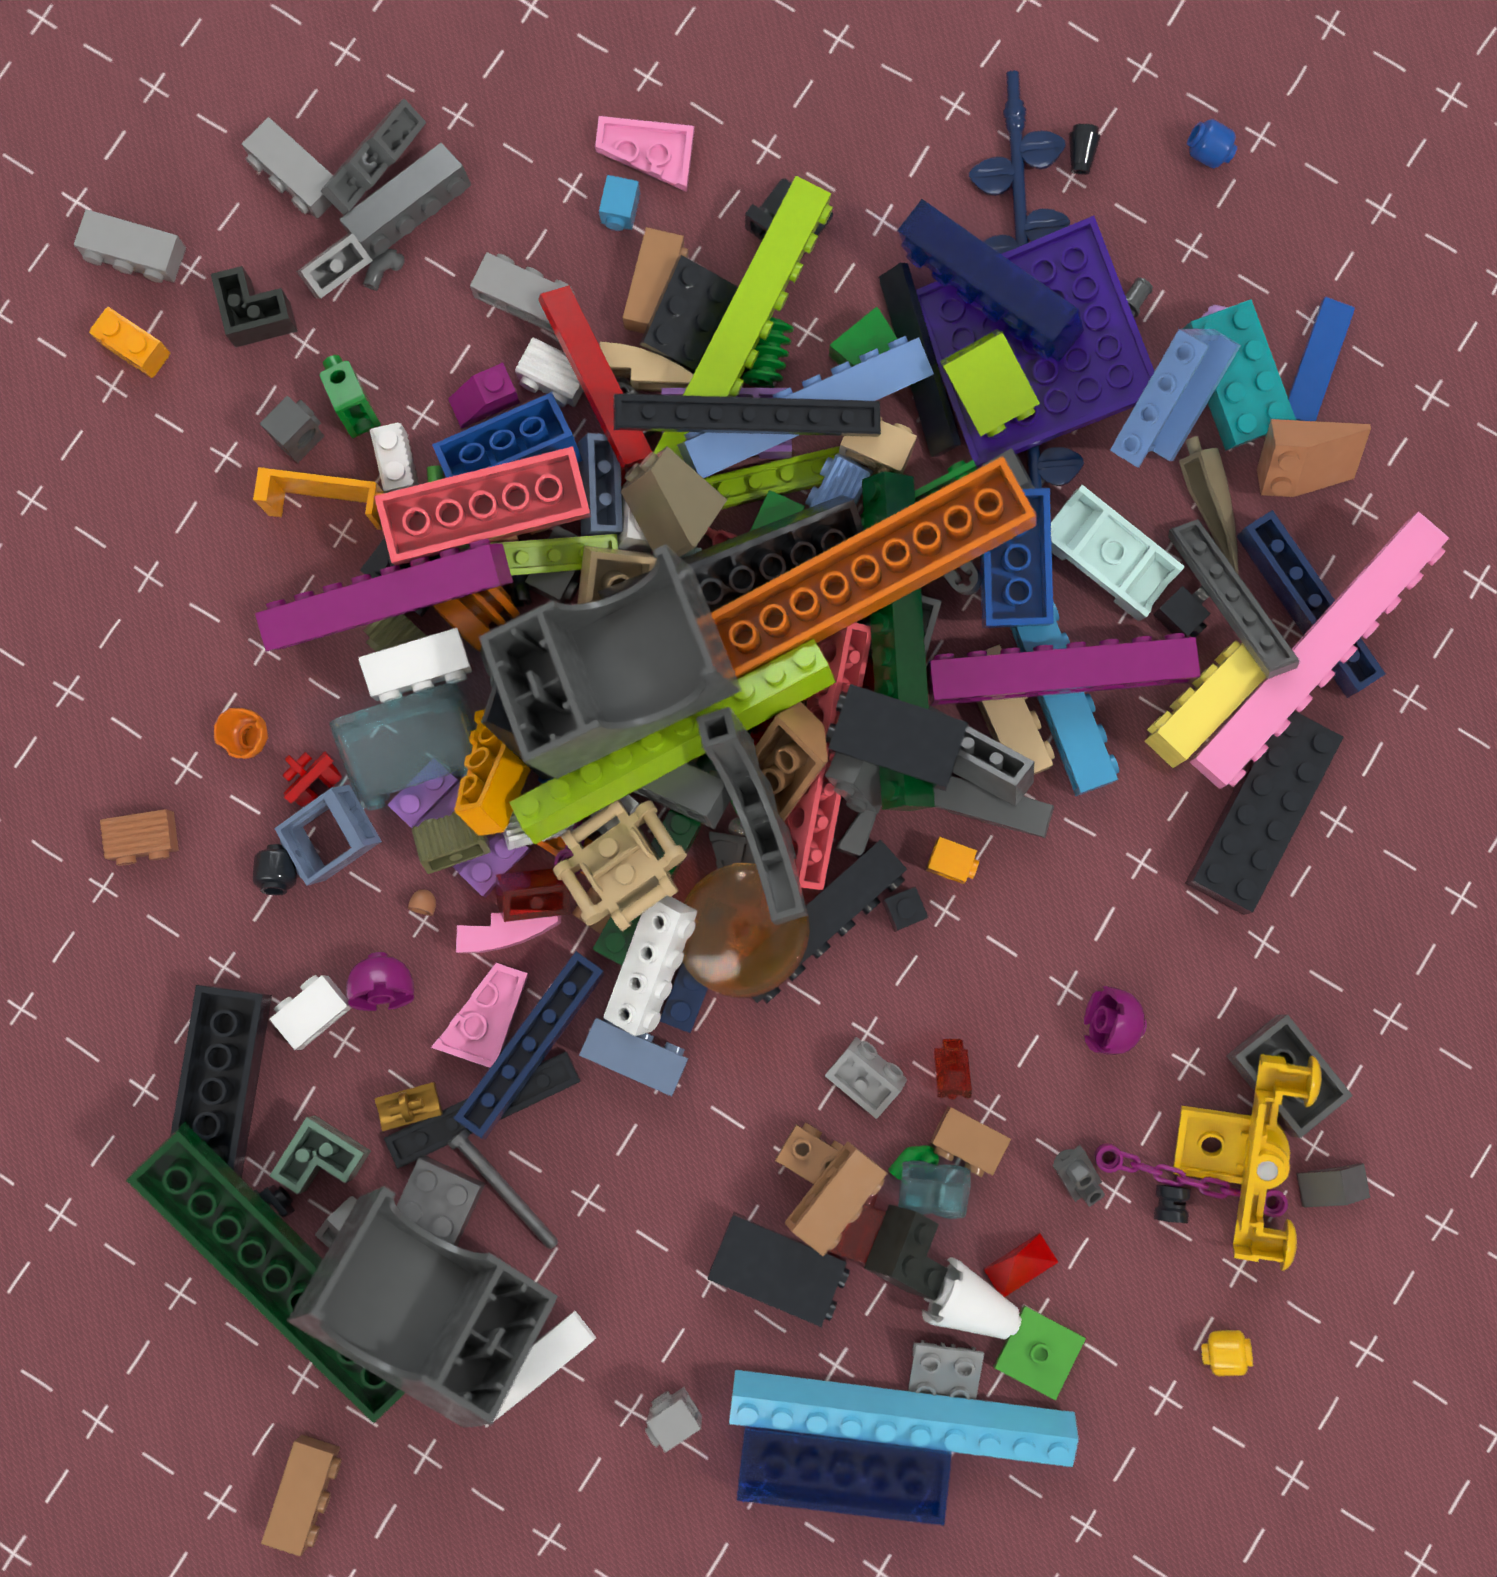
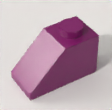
(483, 396)

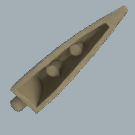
(1211, 493)

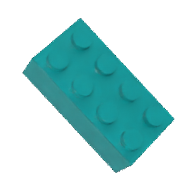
(1251, 386)

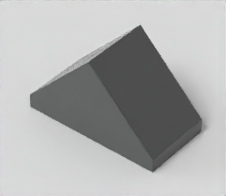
(1333, 1186)

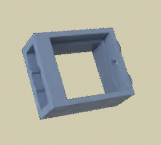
(350, 819)

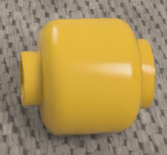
(1228, 1353)

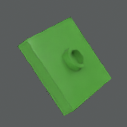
(1040, 1353)

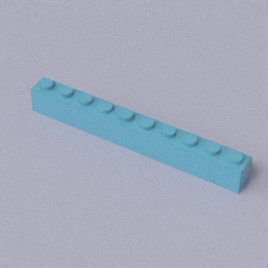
(904, 1418)

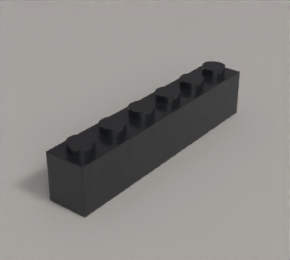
(843, 899)

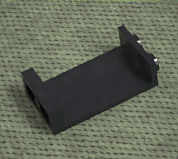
(896, 735)
(778, 1271)

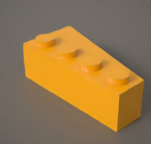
(491, 782)

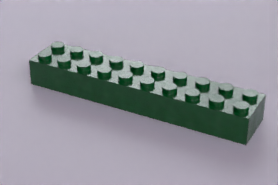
(250, 1249)

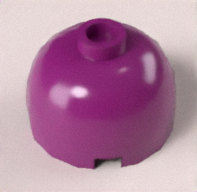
(379, 981)
(1114, 1021)

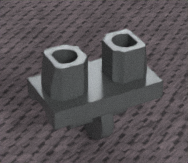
(1078, 1175)

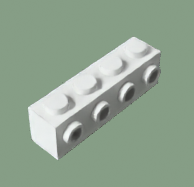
(650, 966)

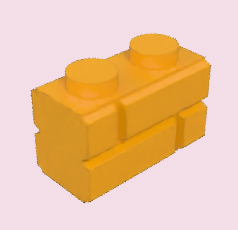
(129, 342)

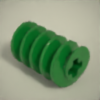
(764, 369)

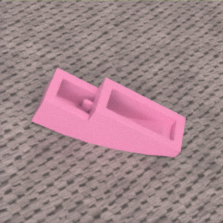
(501, 934)

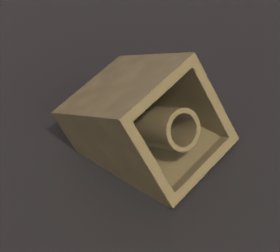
(671, 501)

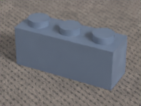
(602, 486)
(635, 1056)

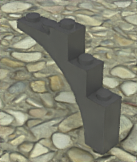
(753, 798)

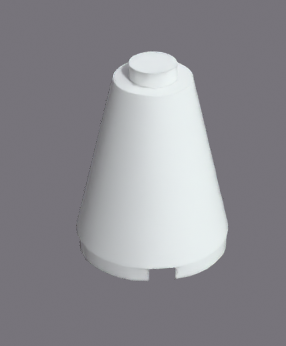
(971, 1305)

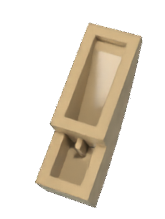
(645, 368)

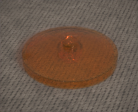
(734, 940)

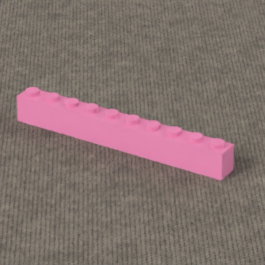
(1319, 651)

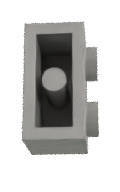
(672, 1419)

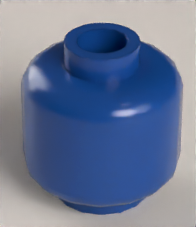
(1212, 143)

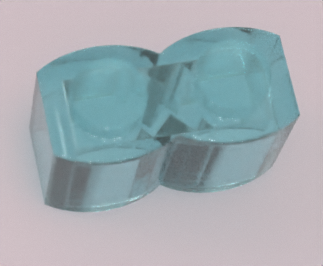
(934, 1189)

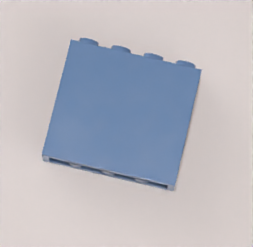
(1175, 395)

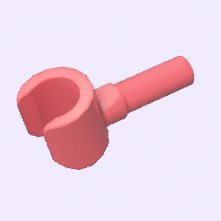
(719, 536)

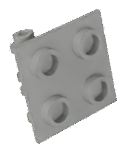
(945, 1370)

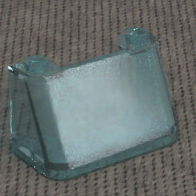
(404, 742)

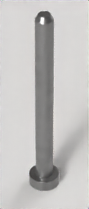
(502, 1187)

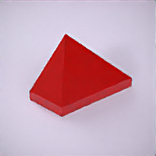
(1020, 1265)

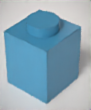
(619, 203)

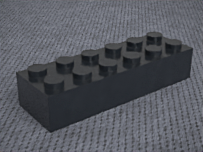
(1263, 814)
(222, 1069)

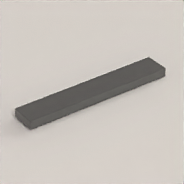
(1233, 599)

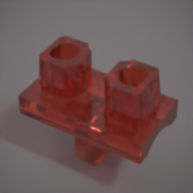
(952, 1070)

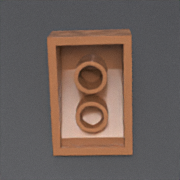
(1309, 456)

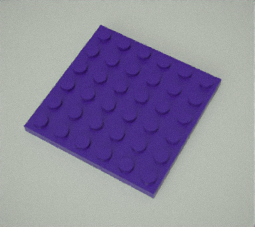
(1094, 378)

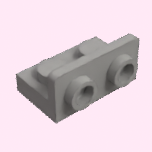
(867, 1077)

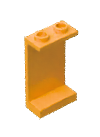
(274, 483)

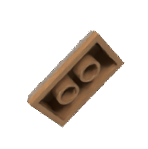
(792, 755)

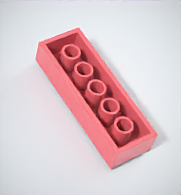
(483, 505)

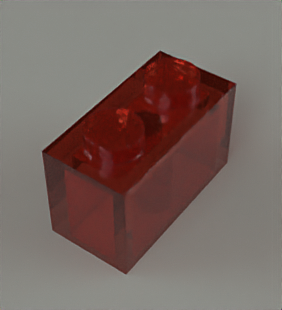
(531, 895)

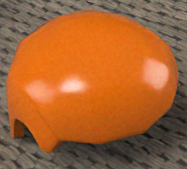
(241, 732)

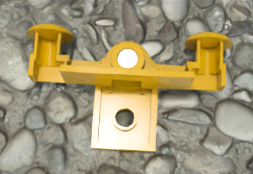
(1250, 1154)

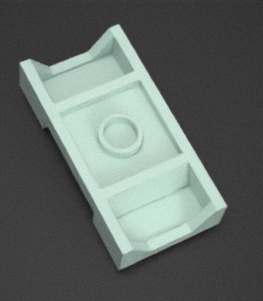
(1112, 552)

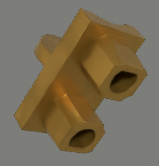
(408, 1106)

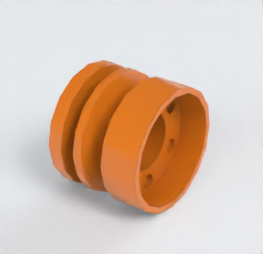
(476, 611)

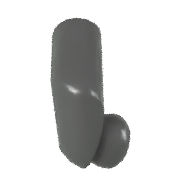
(379, 265)

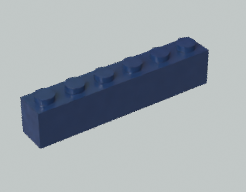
(1303, 593)
(529, 1046)

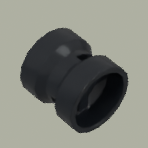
(1172, 1203)

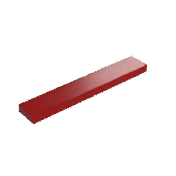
(591, 371)

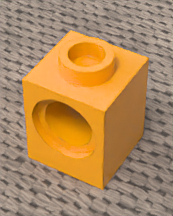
(952, 861)

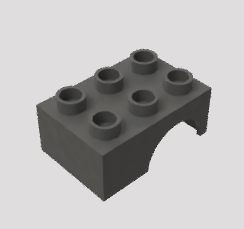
(609, 668)
(423, 1311)

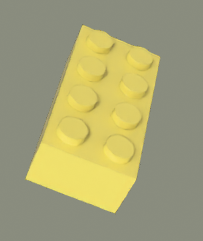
(1206, 707)

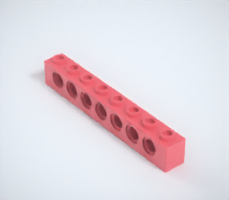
(816, 813)

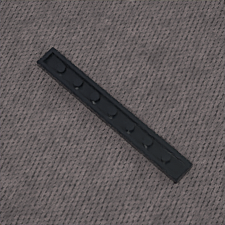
(746, 415)

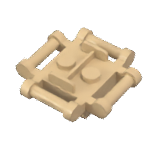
(620, 864)

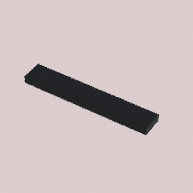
(929, 392)
(436, 1132)

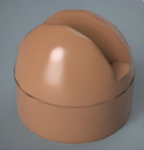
(422, 902)

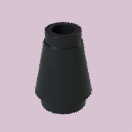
(1083, 147)

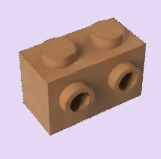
(807, 1153)

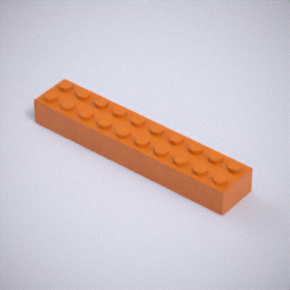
(875, 567)

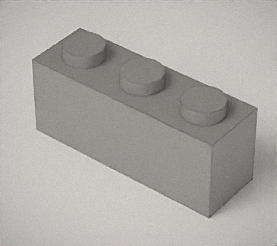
(289, 167)
(129, 247)
(513, 288)

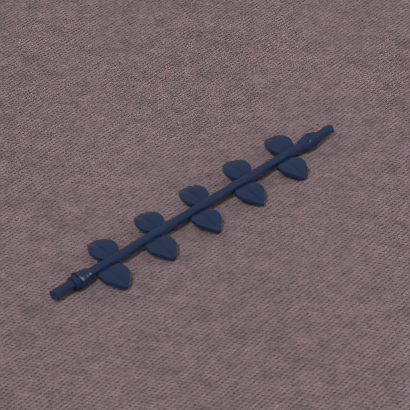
(995, 177)

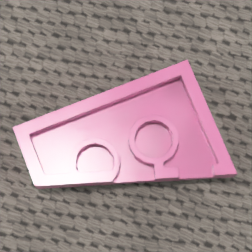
(649, 147)
(486, 1018)

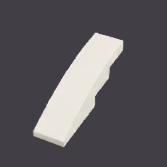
(548, 1356)

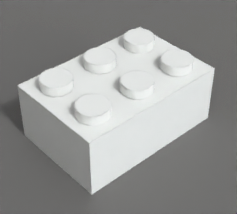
(416, 665)

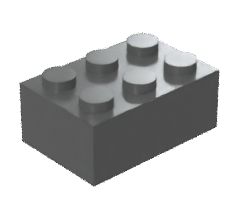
(1284, 1039)

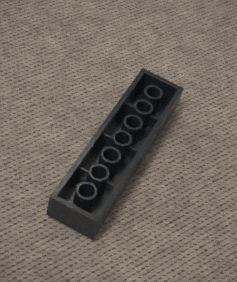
(766, 552)

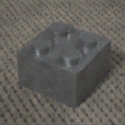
(440, 1199)

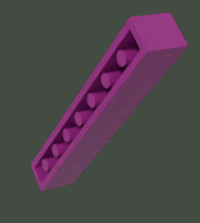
(384, 596)
(1062, 670)

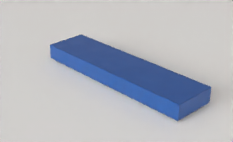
(1319, 358)

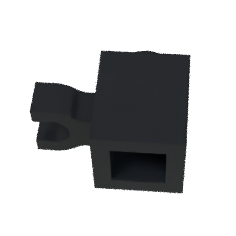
(1184, 612)

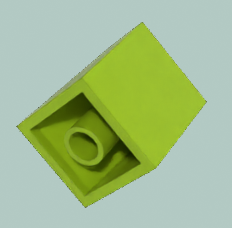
(990, 383)

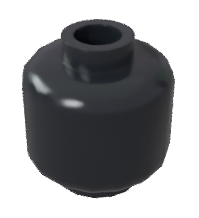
(274, 870)

